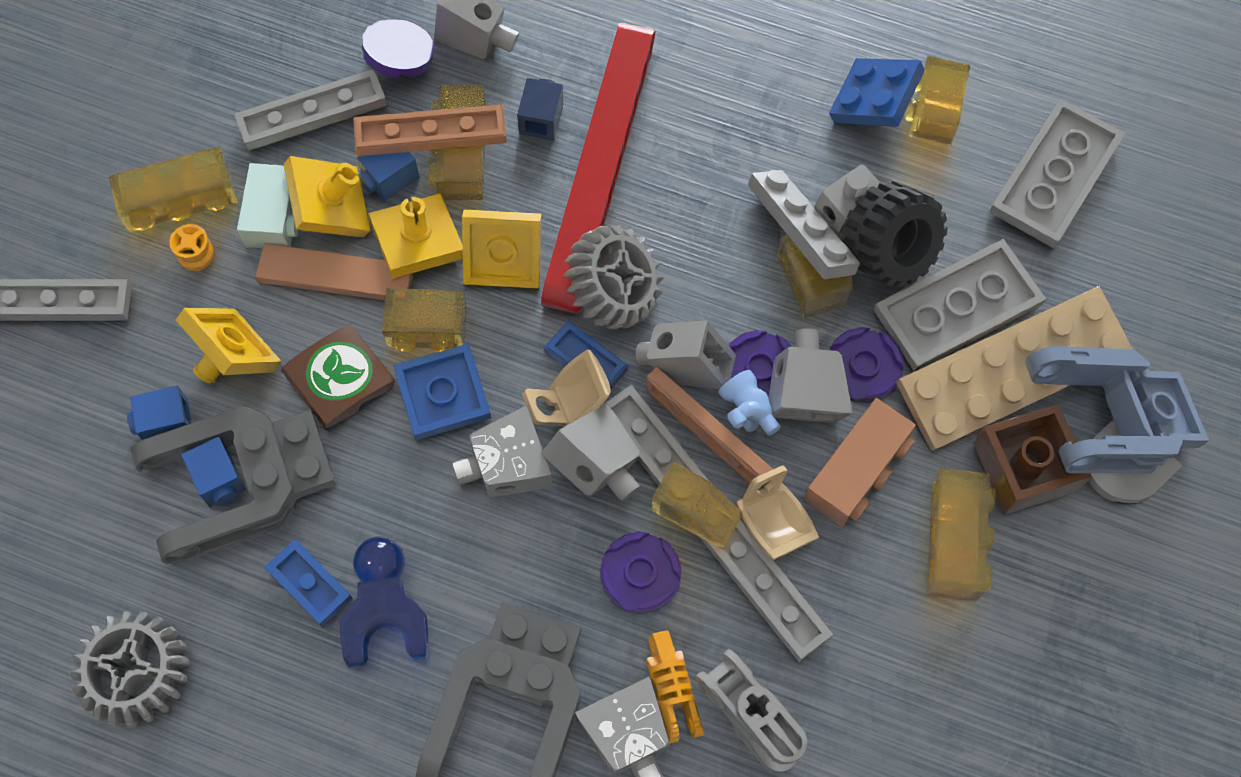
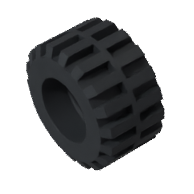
(895, 233)

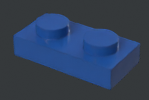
(308, 583)

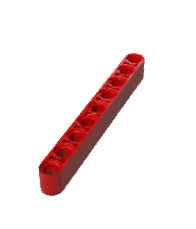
(600, 155)

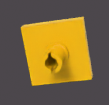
(326, 197)
(416, 235)
(501, 248)
(227, 343)

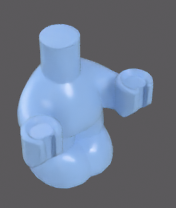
(751, 403)

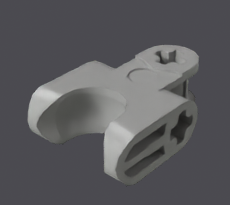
(772, 735)

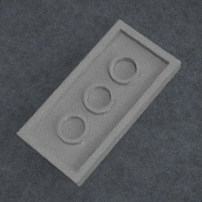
(1056, 173)
(959, 304)

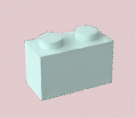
(266, 208)

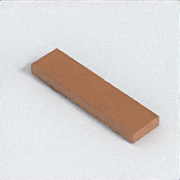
(429, 130)
(327, 272)
(705, 426)

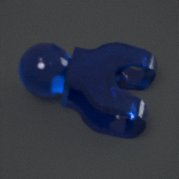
(381, 603)

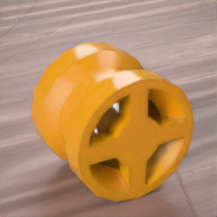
(192, 238)

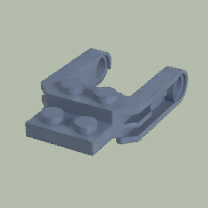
(1147, 406)

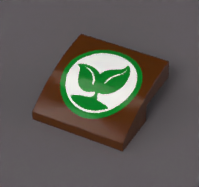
(337, 376)

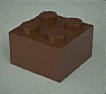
(1025, 459)

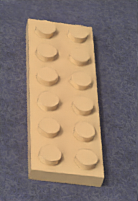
(992, 376)

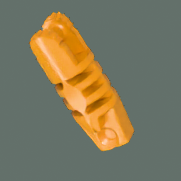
(672, 686)

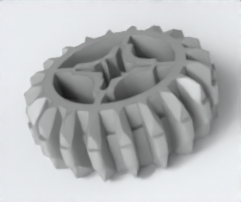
(621, 272)
(125, 686)

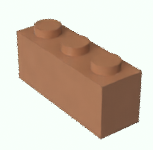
(861, 463)

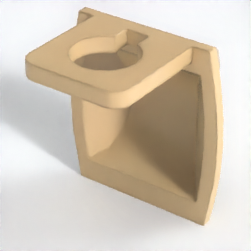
(573, 393)
(776, 515)

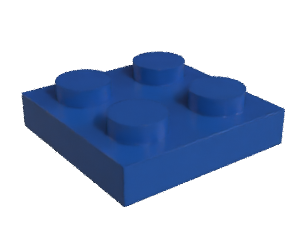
(877, 92)
(442, 391)

